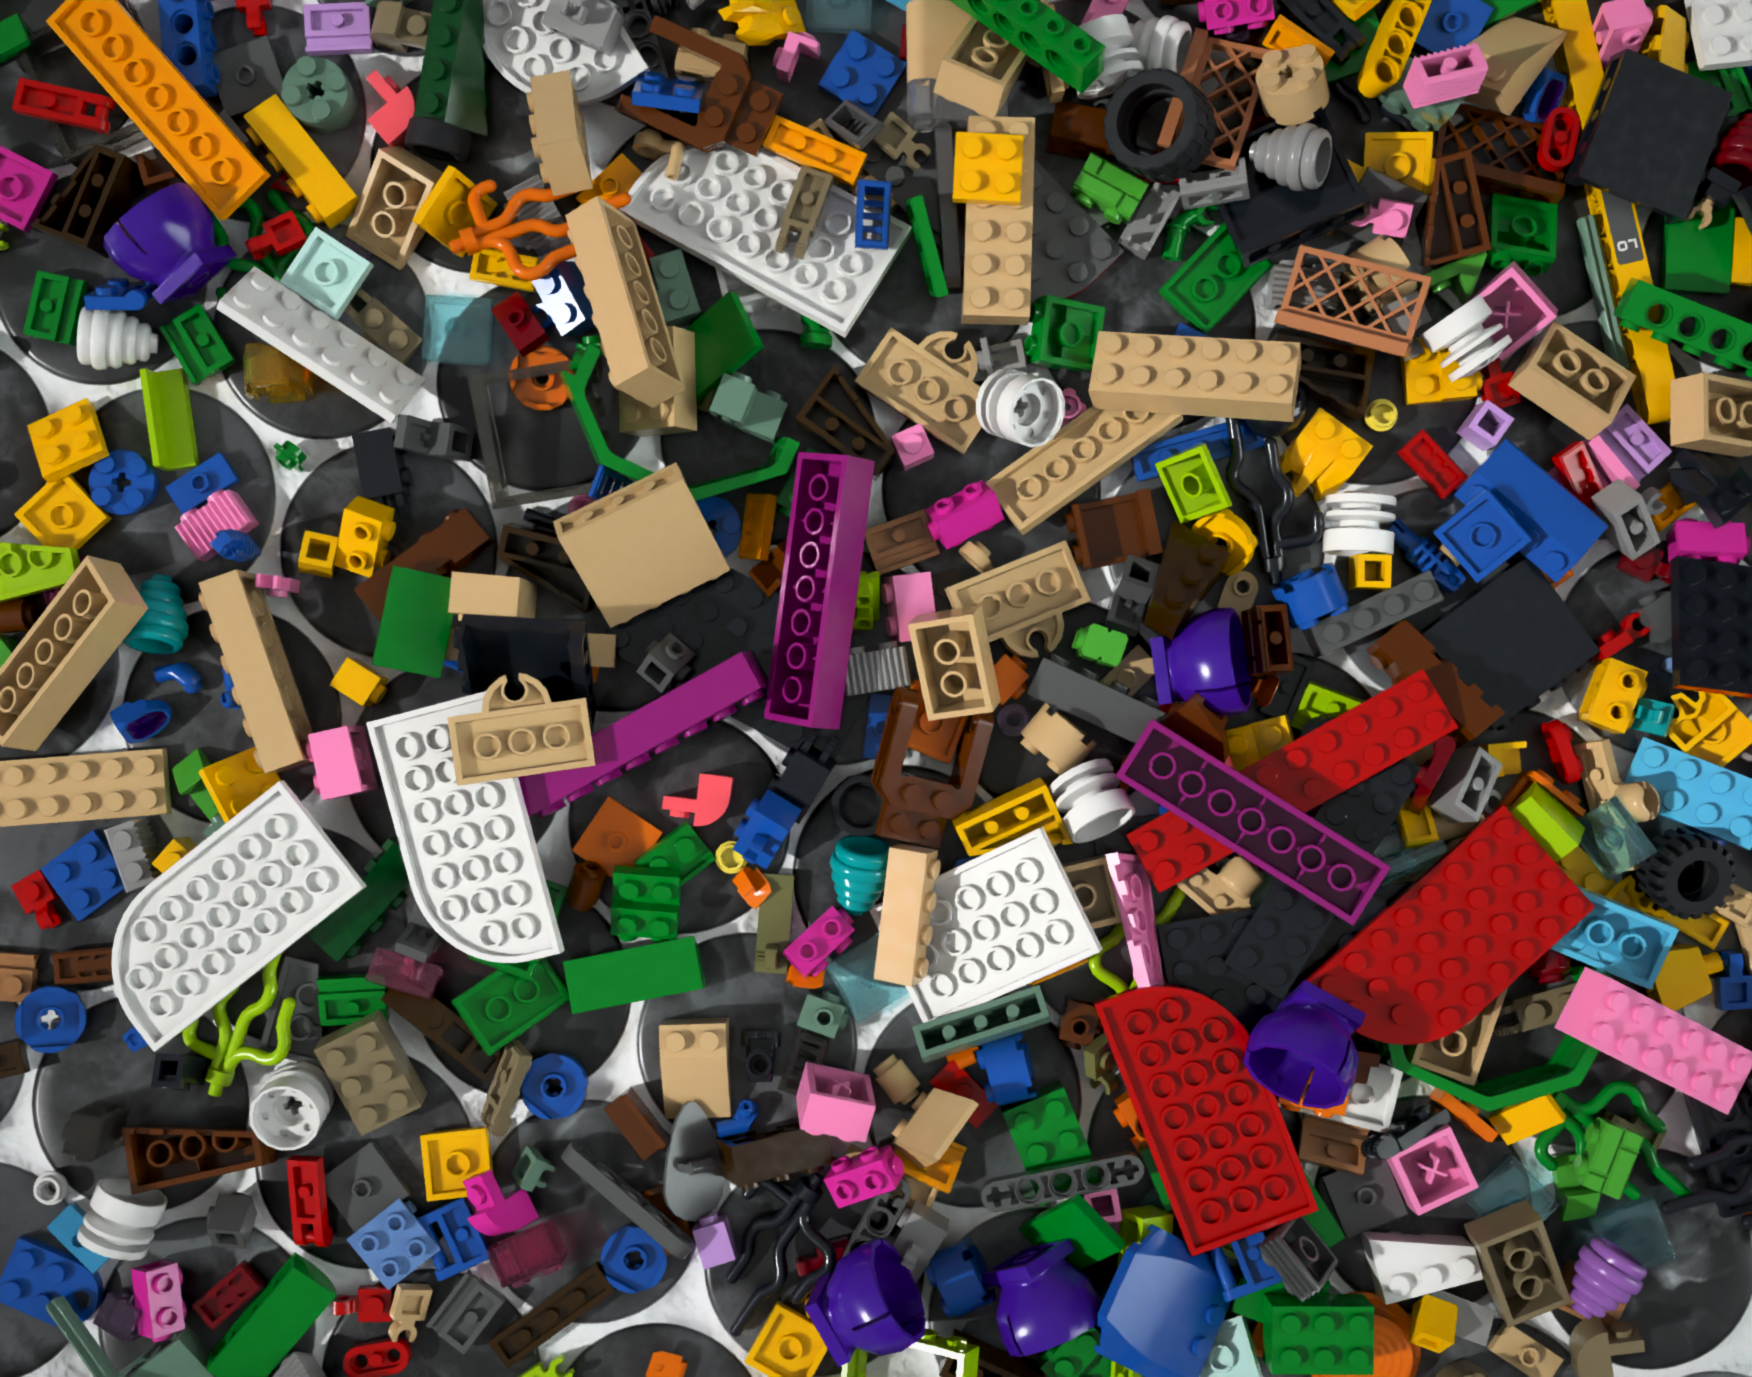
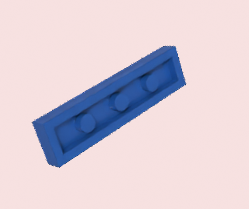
(1215, 438)

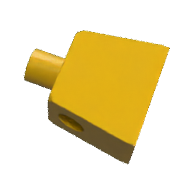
(1684, 976)

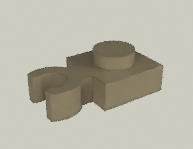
(897, 139)

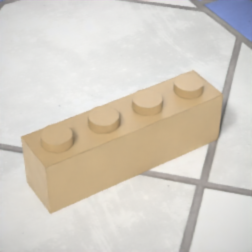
(906, 914)

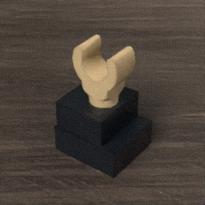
(1714, 195)

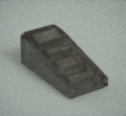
(809, 1042)

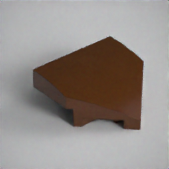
(1199, 726)

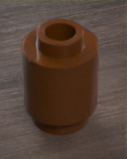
(18, 615)
(585, 886)

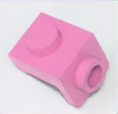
(787, 57)

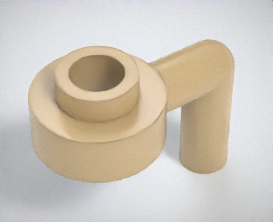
(653, 146)
(976, 556)

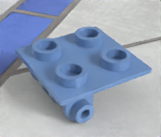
(394, 1243)

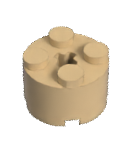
(1292, 84)
(1385, 253)
(1056, 739)

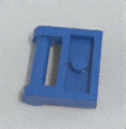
(120, 295)
(465, 1242)
(1255, 1270)

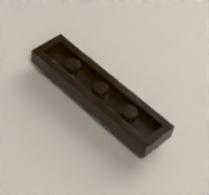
(551, 1315)

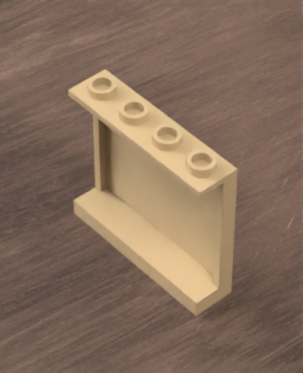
(641, 545)

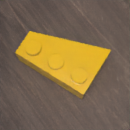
(1010, 818)

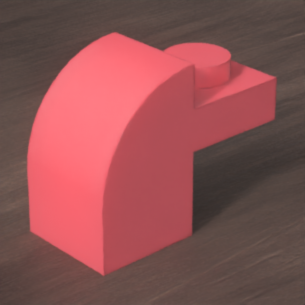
(393, 117)
(712, 800)

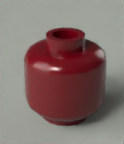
(1550, 967)

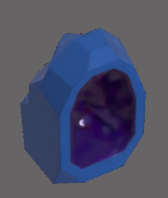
(1543, 95)
(141, 719)

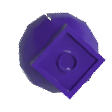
(170, 243)
(1204, 660)
(1306, 1035)
(1042, 1298)
(867, 1304)

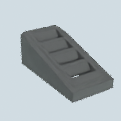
(853, 125)

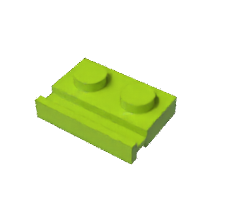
(1319, 701)

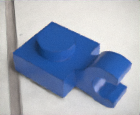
(1734, 987)

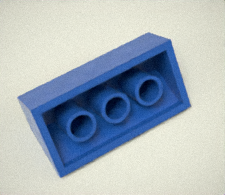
(1552, 515)

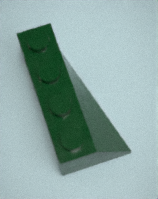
(454, 67)
(363, 914)

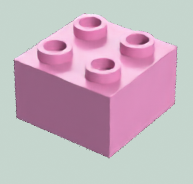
(1517, 306)
(341, 762)
(835, 1102)
(1432, 1171)

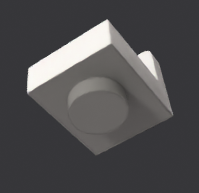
(1002, 356)

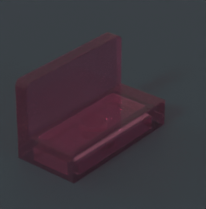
(404, 973)

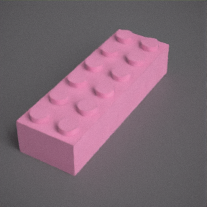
(1655, 1040)

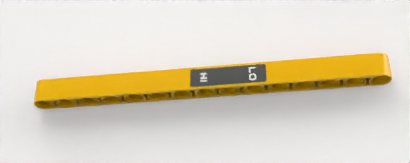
(1616, 217)

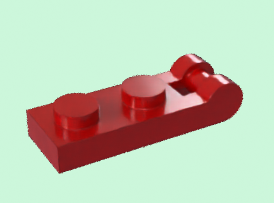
(62, 105)
(308, 1200)

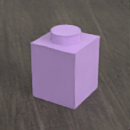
(1485, 425)
(714, 1240)

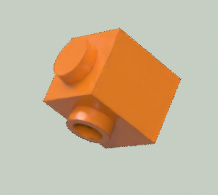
(1010, 677)

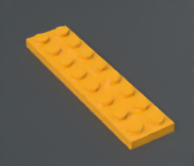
(160, 102)

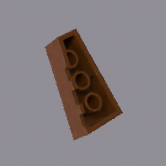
(436, 552)
(1406, 651)
(181, 1154)

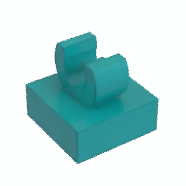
(1653, 717)

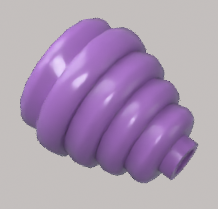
(1604, 1278)

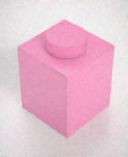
(912, 447)

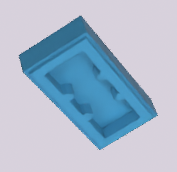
(65, 1229)

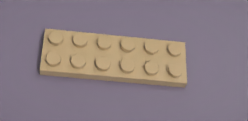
(1074, 462)
(84, 787)

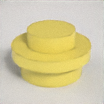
(1381, 415)
(728, 859)

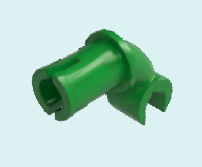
(1180, 227)

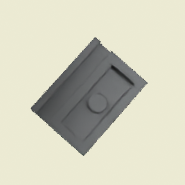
(466, 1312)

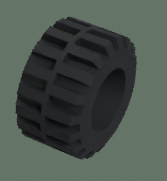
(1704, 886)

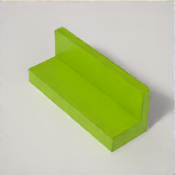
(169, 419)

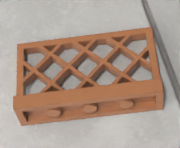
(1194, 71)
(1346, 330)

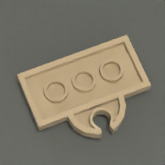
(927, 385)
(1025, 598)
(520, 735)

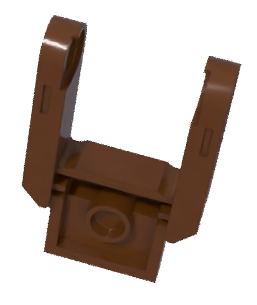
(734, 110)
(916, 805)

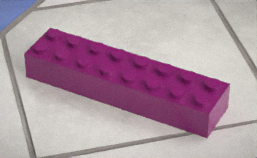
(819, 589)
(650, 729)
(1253, 822)

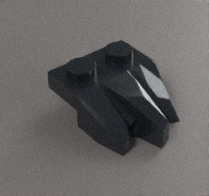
(1712, 482)

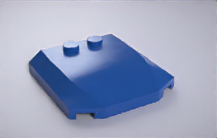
(1162, 1308)

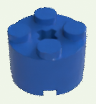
(1312, 596)
(1008, 1070)
(959, 1277)

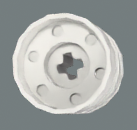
(1119, 60)
(1466, 339)
(1020, 407)
(1359, 523)
(1091, 800)
(292, 1106)
(121, 1221)

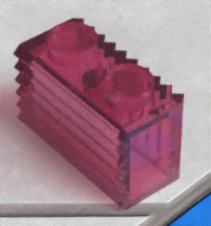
(527, 1254)

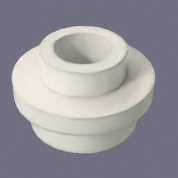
(42, 1191)

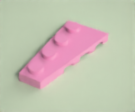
(1137, 915)

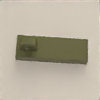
(775, 925)

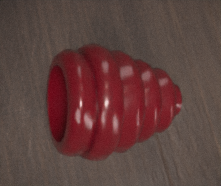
(1734, 151)

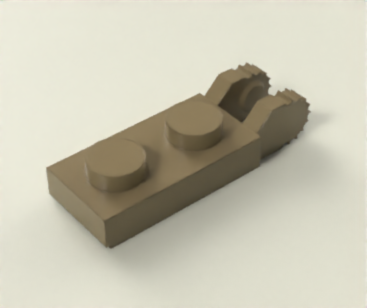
(804, 209)
(385, 328)
(1534, 1009)
(506, 1087)

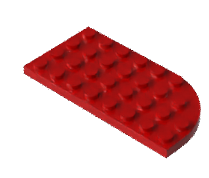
(1455, 936)
(1204, 1115)

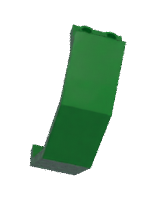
(575, 384)
(1561, 1072)

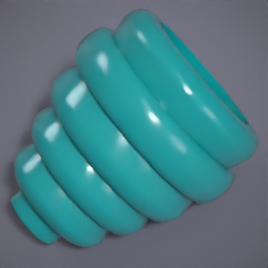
(164, 622)
(859, 872)

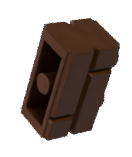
(1267, 640)

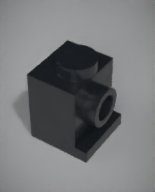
(178, 1071)

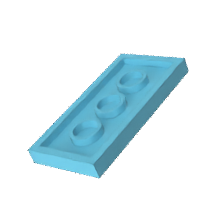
(1696, 792)

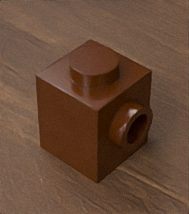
(1078, 1023)

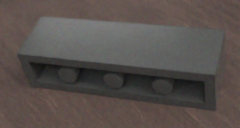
(1373, 613)
(1092, 700)

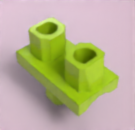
(867, 601)

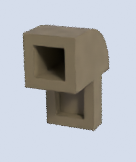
(399, 27)
(1594, 1344)

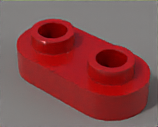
(1558, 142)
(1566, 763)
(379, 1358)

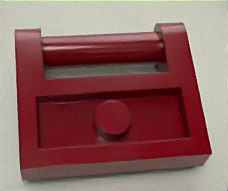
(1430, 773)

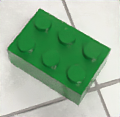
(1048, 1134)
(1318, 1335)

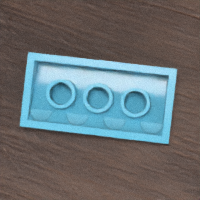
(1619, 940)

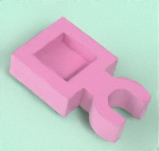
(1388, 218)
(277, 585)

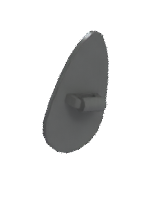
(692, 1166)

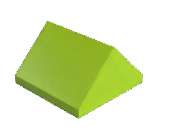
(1193, 483)
(1547, 821)

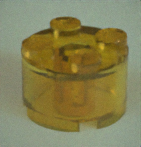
(274, 375)

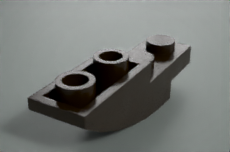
(445, 1030)

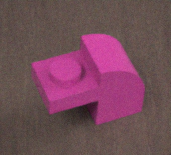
(495, 1211)

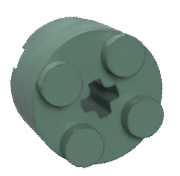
(302, 93)

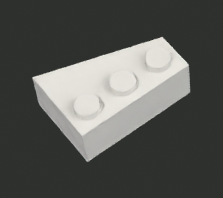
(1418, 1264)

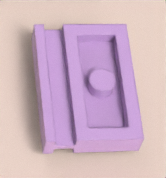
(338, 28)
(1634, 442)

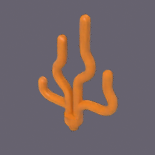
(498, 231)

